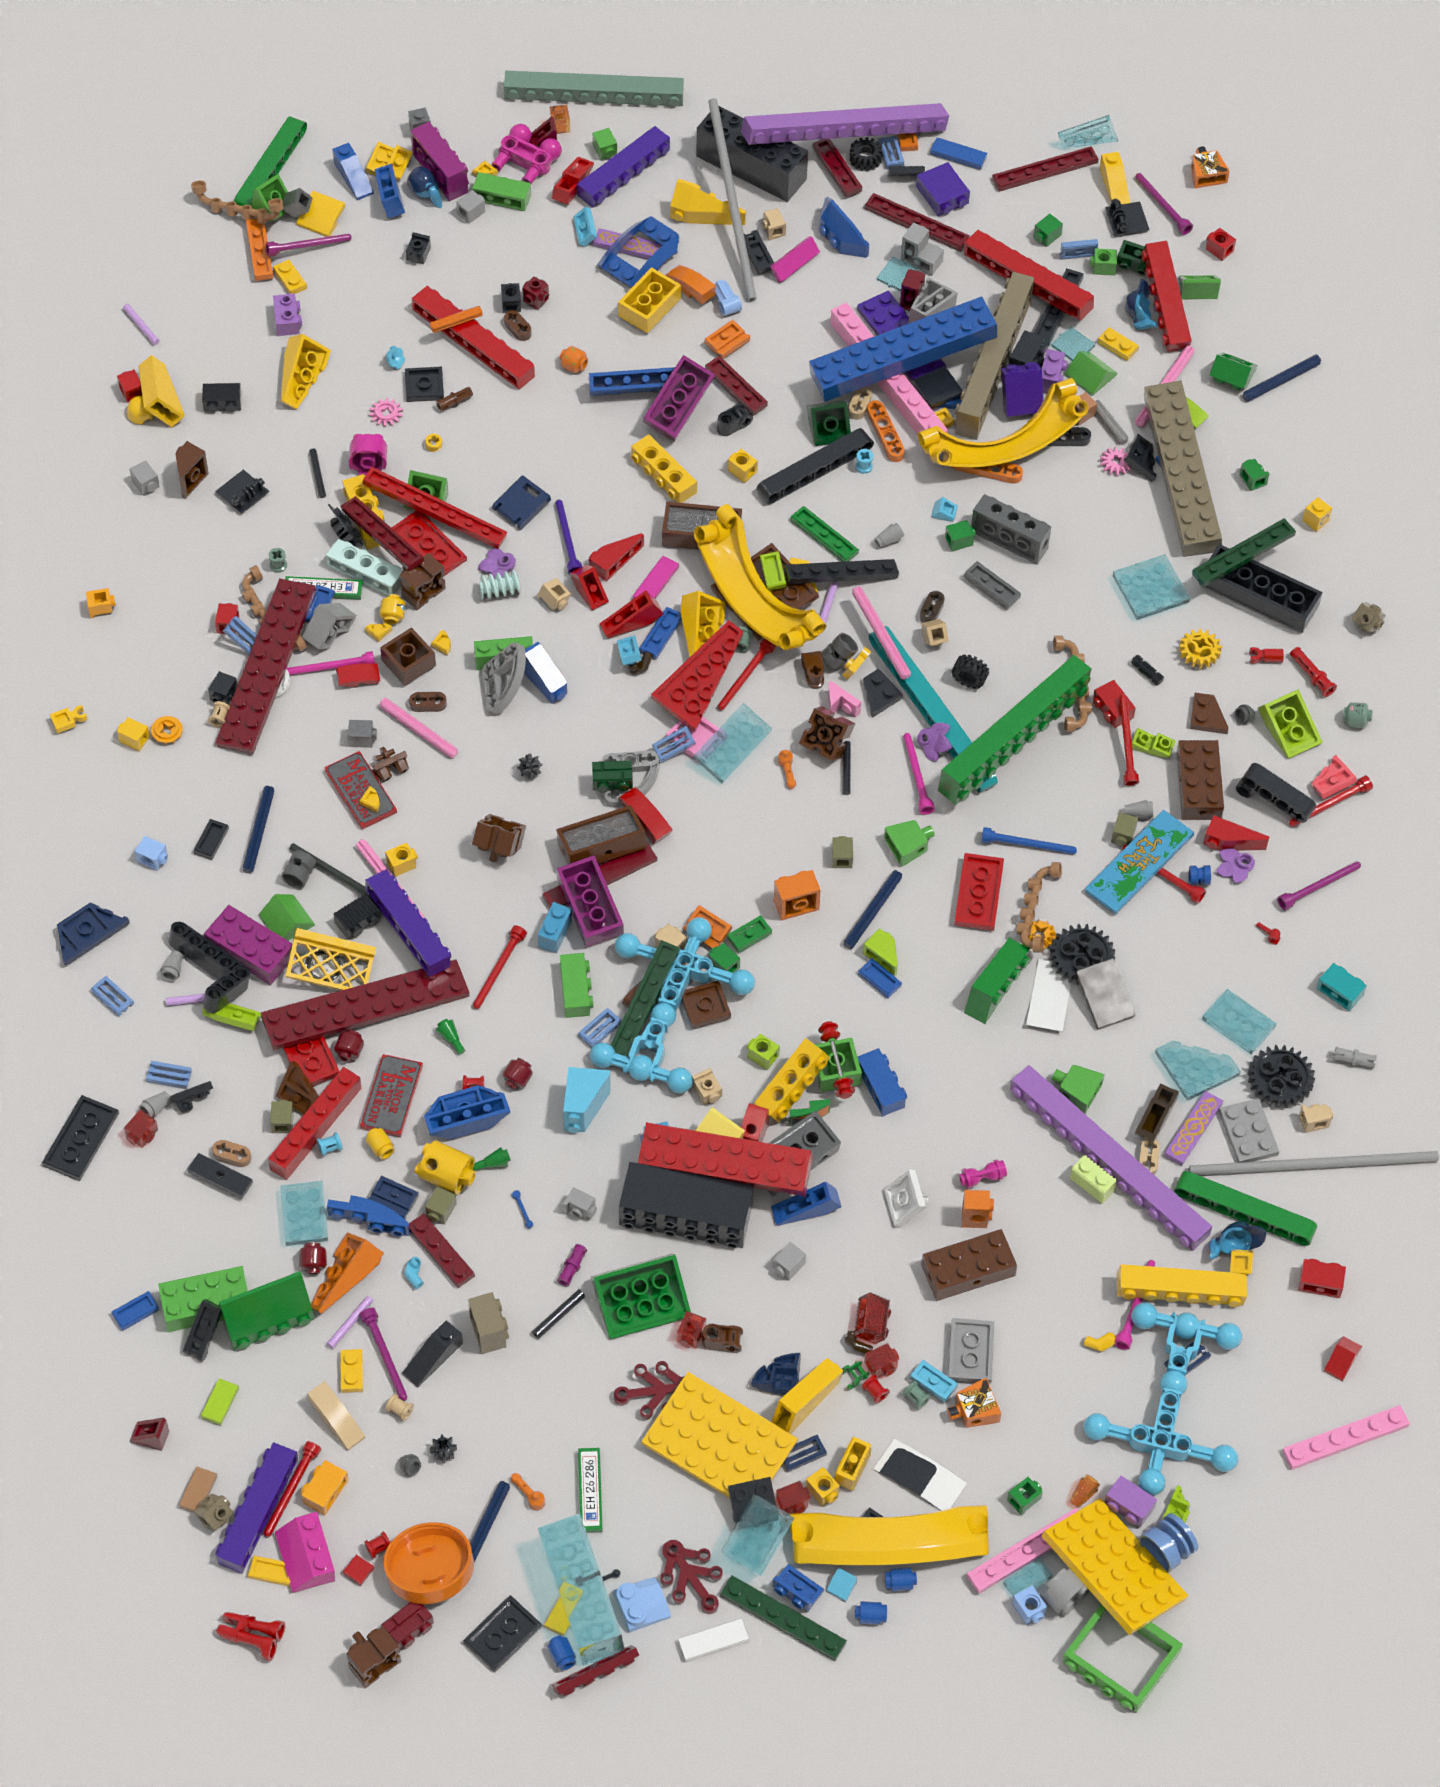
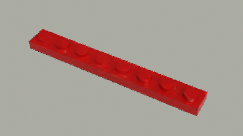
(434, 508)

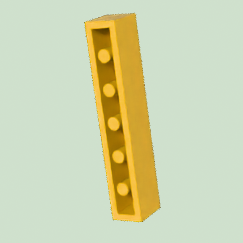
(1181, 1285)

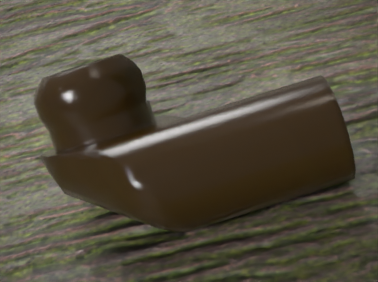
(642, 666)
(856, 1345)

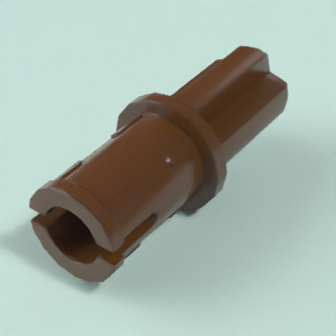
(454, 399)

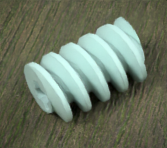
(499, 584)

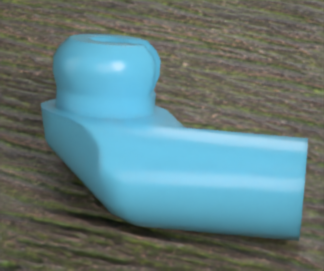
(411, 1272)

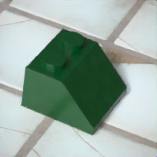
(828, 421)

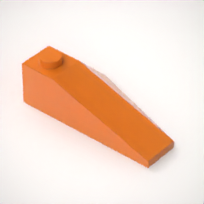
(353, 1262)

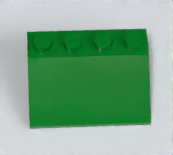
(641, 1295)
(266, 1311)

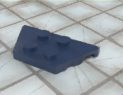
(86, 930)

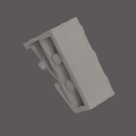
(931, 300)

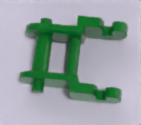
(864, 1375)

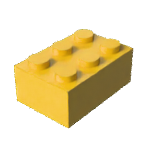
(649, 300)

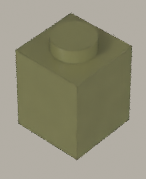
(1124, 829)
(842, 852)
(281, 1116)
(440, 1205)

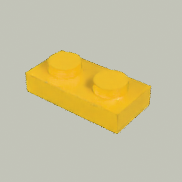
(290, 277)
(1118, 344)
(351, 1371)

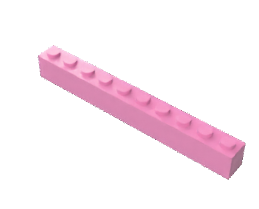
(896, 388)

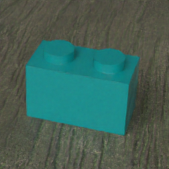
(1341, 986)

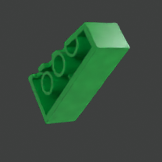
(996, 980)

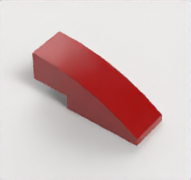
(566, 188)
(648, 815)

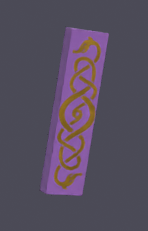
(635, 246)
(1193, 1128)

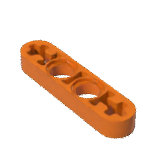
(888, 430)
(986, 471)

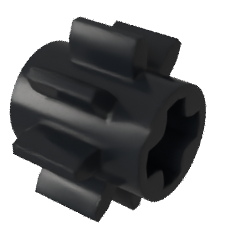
(529, 766)
(443, 1454)

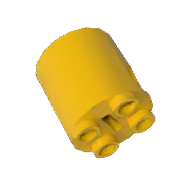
(446, 1167)

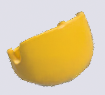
(136, 411)

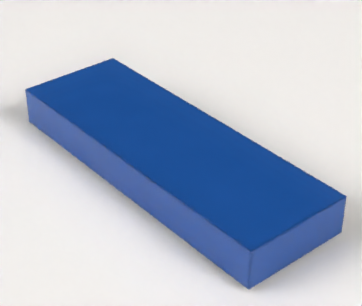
(958, 153)
(661, 632)

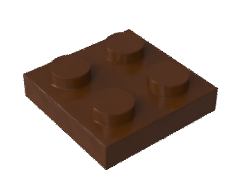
(705, 1004)

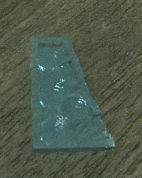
(1089, 133)

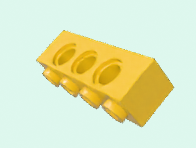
(663, 469)
(354, 487)
(792, 1069)

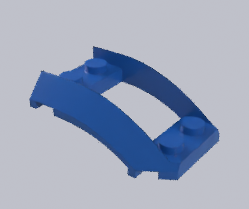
(654, 230)

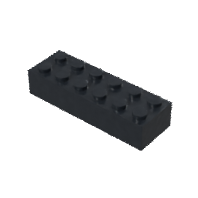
(1269, 592)

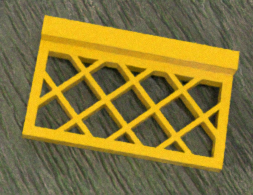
(334, 945)

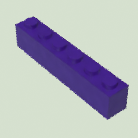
(623, 166)
(408, 923)
(257, 1507)

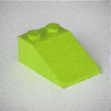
(1290, 723)

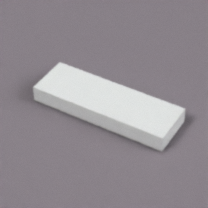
(713, 1640)

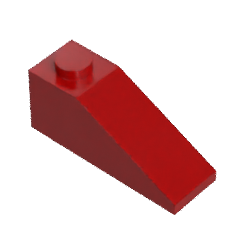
(614, 556)
(633, 615)
(1229, 835)

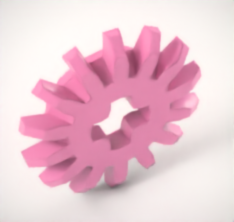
(382, 406)
(1113, 466)

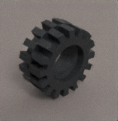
(865, 162)
(970, 671)

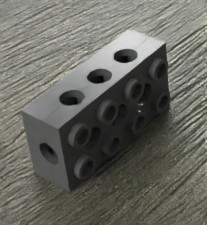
(1011, 534)
(812, 1129)

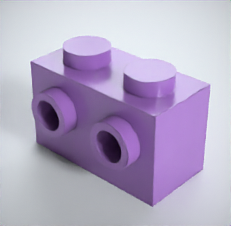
(286, 314)
(1052, 368)
(1130, 1501)

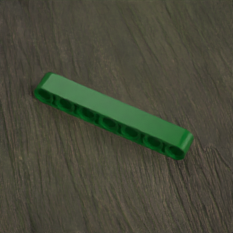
(273, 158)
(1245, 1208)

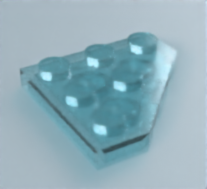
(1196, 1068)

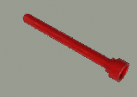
(765, 648)
(1131, 776)
(1362, 785)
(1194, 892)
(517, 935)
(310, 1451)

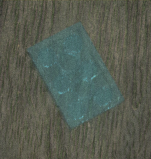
(1239, 1021)
(304, 1213)

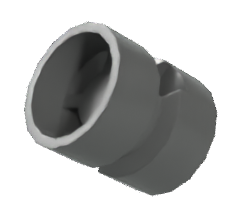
(839, 651)
(298, 869)

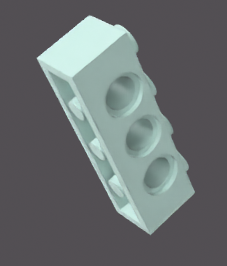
(363, 566)

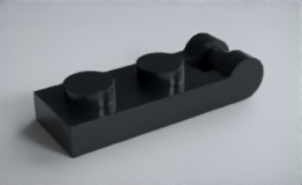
(758, 252)
(203, 1330)

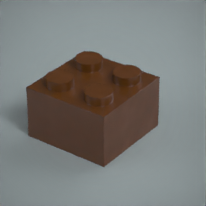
(408, 656)

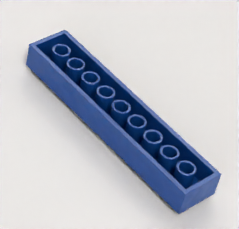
(903, 349)

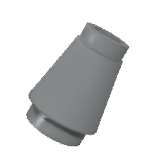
(890, 535)
(1140, 809)
(171, 968)
(155, 1104)

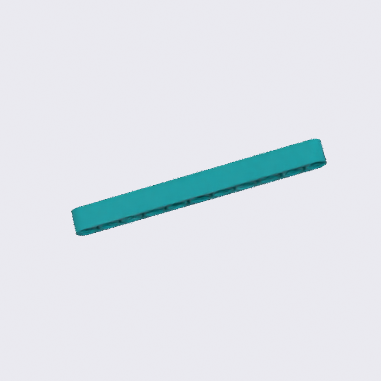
(927, 701)

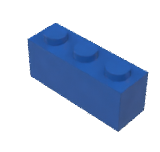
(882, 1082)

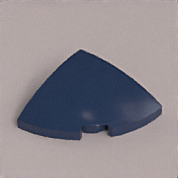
(780, 1375)

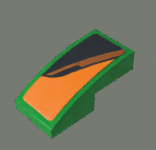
(820, 1106)

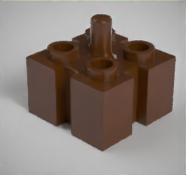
(422, 582)
(827, 733)
(498, 835)
(372, 1656)

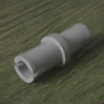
(1354, 1057)

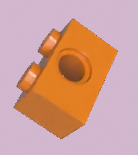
(976, 1209)

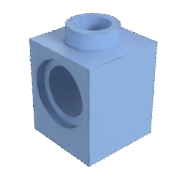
(151, 853)
(1029, 1596)

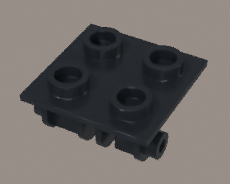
(1126, 217)
(242, 491)
(343, 527)
(741, 1494)

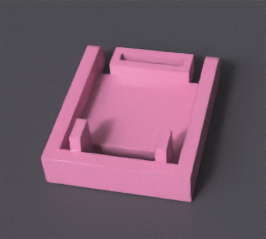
(701, 736)

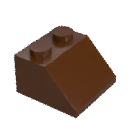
(191, 467)

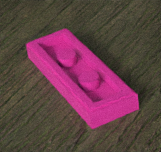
(795, 259)
(658, 577)

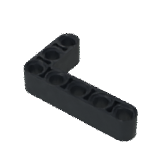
(231, 974)

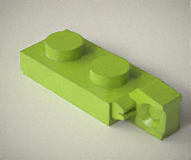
(236, 1016)

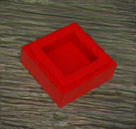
(358, 1570)

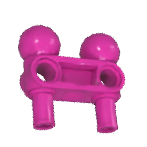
(519, 151)

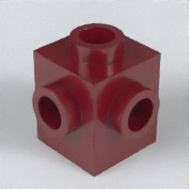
(535, 292)

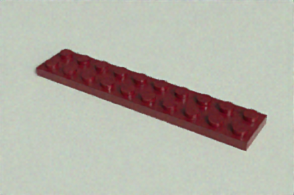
(266, 666)
(362, 1005)

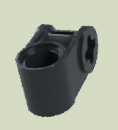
(733, 420)

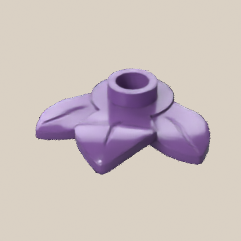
(496, 564)
(936, 740)
(1233, 865)

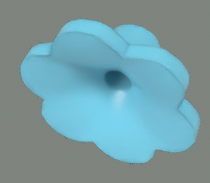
(395, 357)

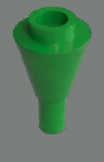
(448, 1031)
(498, 1158)

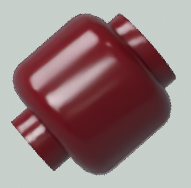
(349, 1045)
(517, 1073)
(312, 1258)

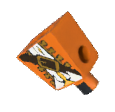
(1208, 168)
(976, 1405)

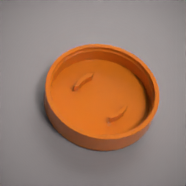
(428, 1563)

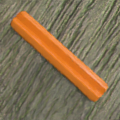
(456, 319)

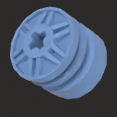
(1169, 1541)

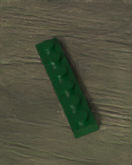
(1243, 552)
(645, 997)
(783, 1618)

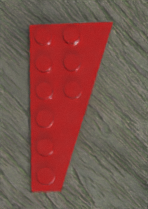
(693, 684)

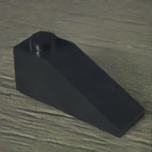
(433, 1353)

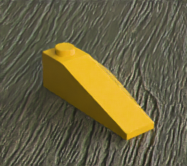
(698, 207)

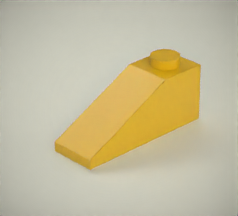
(1114, 177)

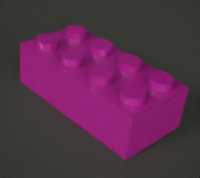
(436, 155)
(678, 398)
(590, 901)
(250, 944)

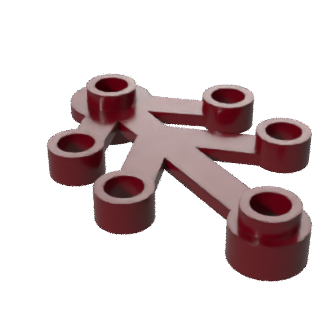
(658, 1388)
(689, 1573)

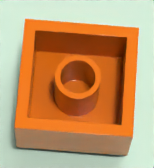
(796, 894)

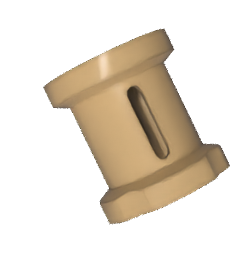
(218, 715)
(399, 1407)

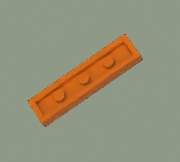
(257, 240)

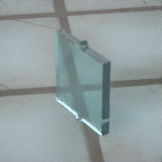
(894, 273)
(1072, 342)

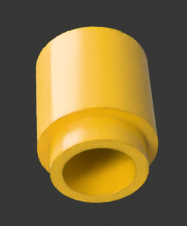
(380, 1143)

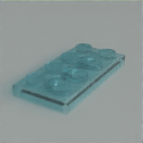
(732, 743)

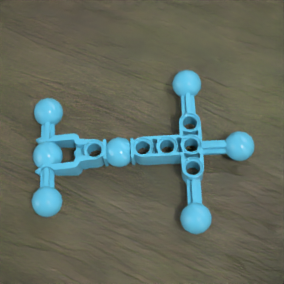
(664, 1013)
(1173, 1386)

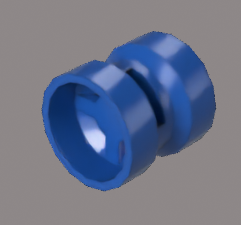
(1199, 875)

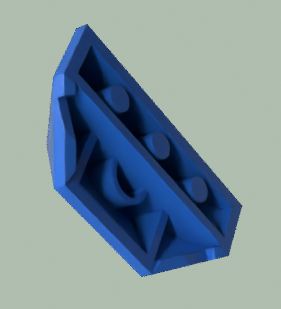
(841, 231)
(466, 1112)

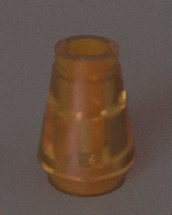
(1084, 1491)

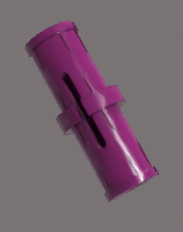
(572, 1265)

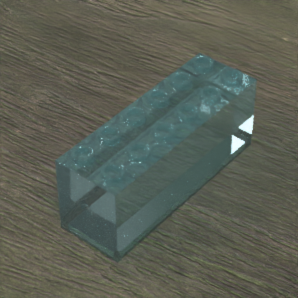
(581, 1589)

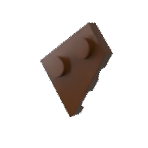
(1207, 714)
(297, 1088)

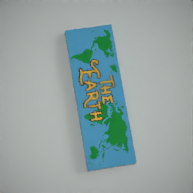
(1139, 862)

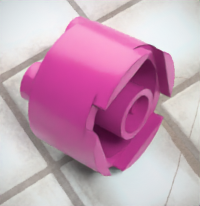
(367, 452)

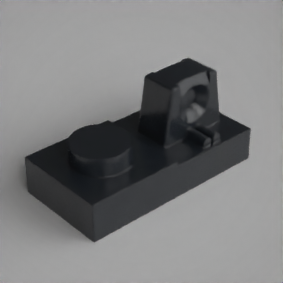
(183, 1098)

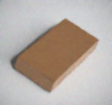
(198, 1488)

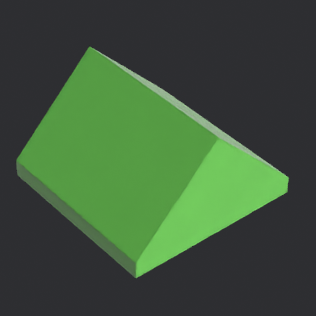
(269, 190)
(1199, 286)
(1089, 372)
(431, 484)
(284, 915)

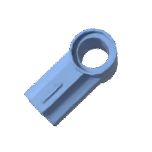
(727, 300)

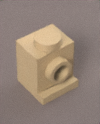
(774, 224)
(554, 594)
(700, 1084)
(1315, 1117)

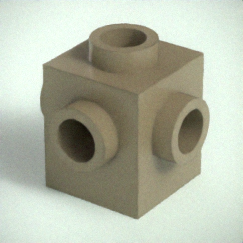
(1369, 617)
(213, 1511)

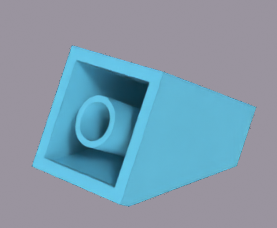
(584, 1097)

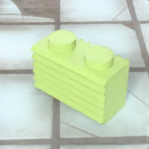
(1093, 1179)

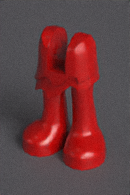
(245, 1624)

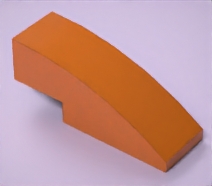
(693, 283)

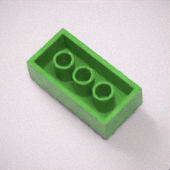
(183, 1296)

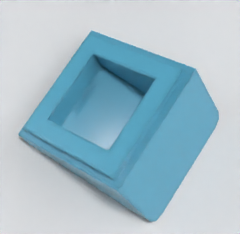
(944, 510)
(842, 1584)

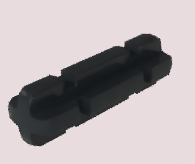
(1147, 669)

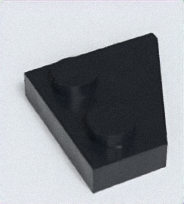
(1141, 457)
(880, 692)

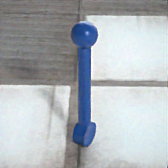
(516, 1195)

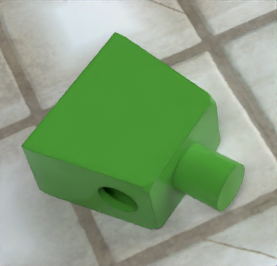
(907, 840)
(1079, 1085)

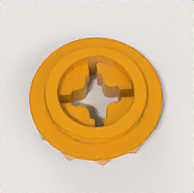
(171, 724)
(1049, 932)

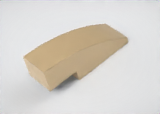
(335, 1415)

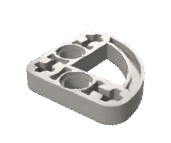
(493, 670)
(649, 781)

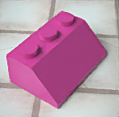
(305, 1553)

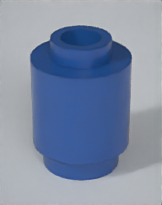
(900, 1579)
(871, 1613)
(562, 1652)

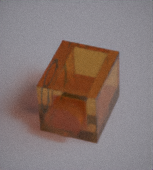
(561, 118)

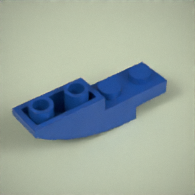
(378, 1216)

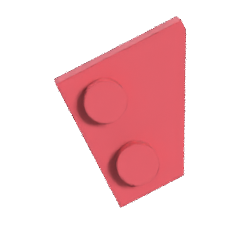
(1333, 778)

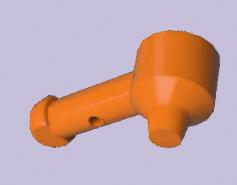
(785, 760)
(535, 1498)

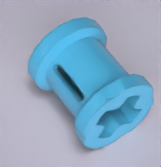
(864, 462)
(329, 1144)

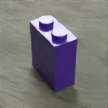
(942, 189)
(1022, 389)

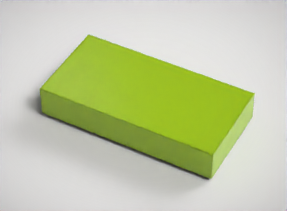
(773, 571)
(219, 1401)

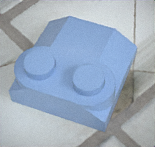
(642, 1603)

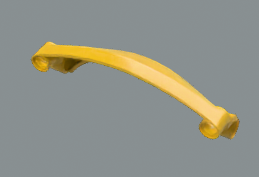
(1049, 423)
(731, 567)
(890, 1540)

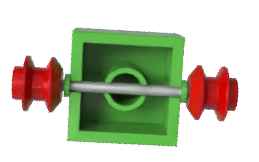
(842, 1067)

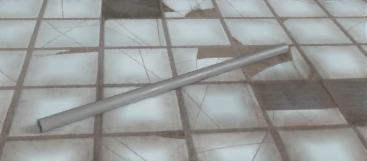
(732, 200)
(1313, 1163)

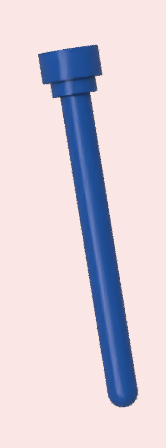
(989, 836)

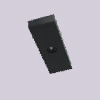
(210, 1170)

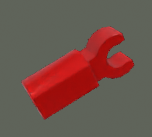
(1266, 655)

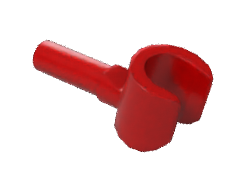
(1274, 934)

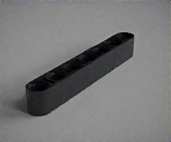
(814, 466)

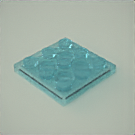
(1151, 587)

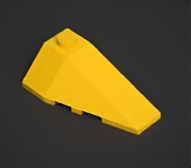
(302, 364)
(700, 618)

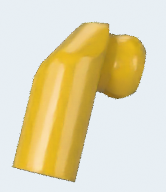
(1102, 1343)

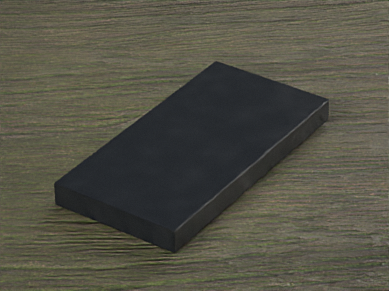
(80, 1137)

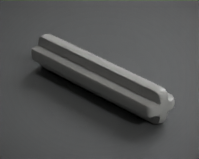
(1111, 423)

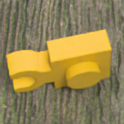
(852, 665)
(66, 720)

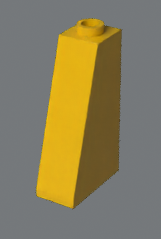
(159, 392)
(806, 1396)

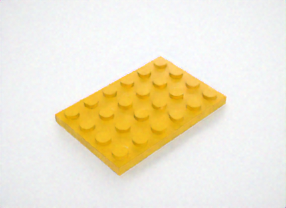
(717, 1437)
(1114, 1566)

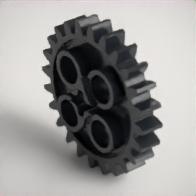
(1082, 953)
(1281, 1076)

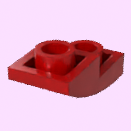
(354, 674)

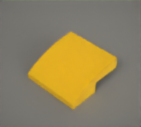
(386, 155)
(322, 214)

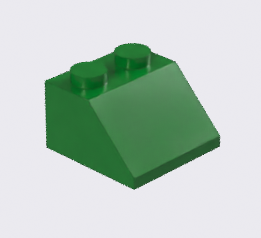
(1232, 370)

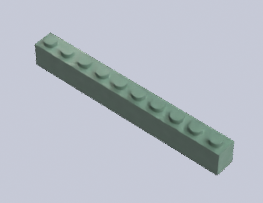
(593, 88)

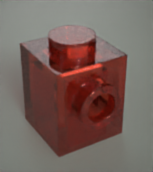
(141, 1129)
(691, 1330)
(882, 1361)
(793, 1498)

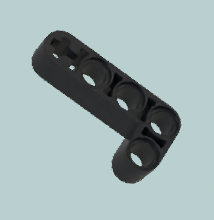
(1276, 791)

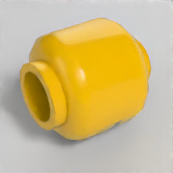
(392, 609)

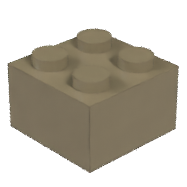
(488, 1322)

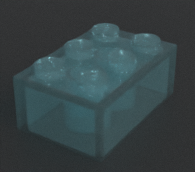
(757, 1535)

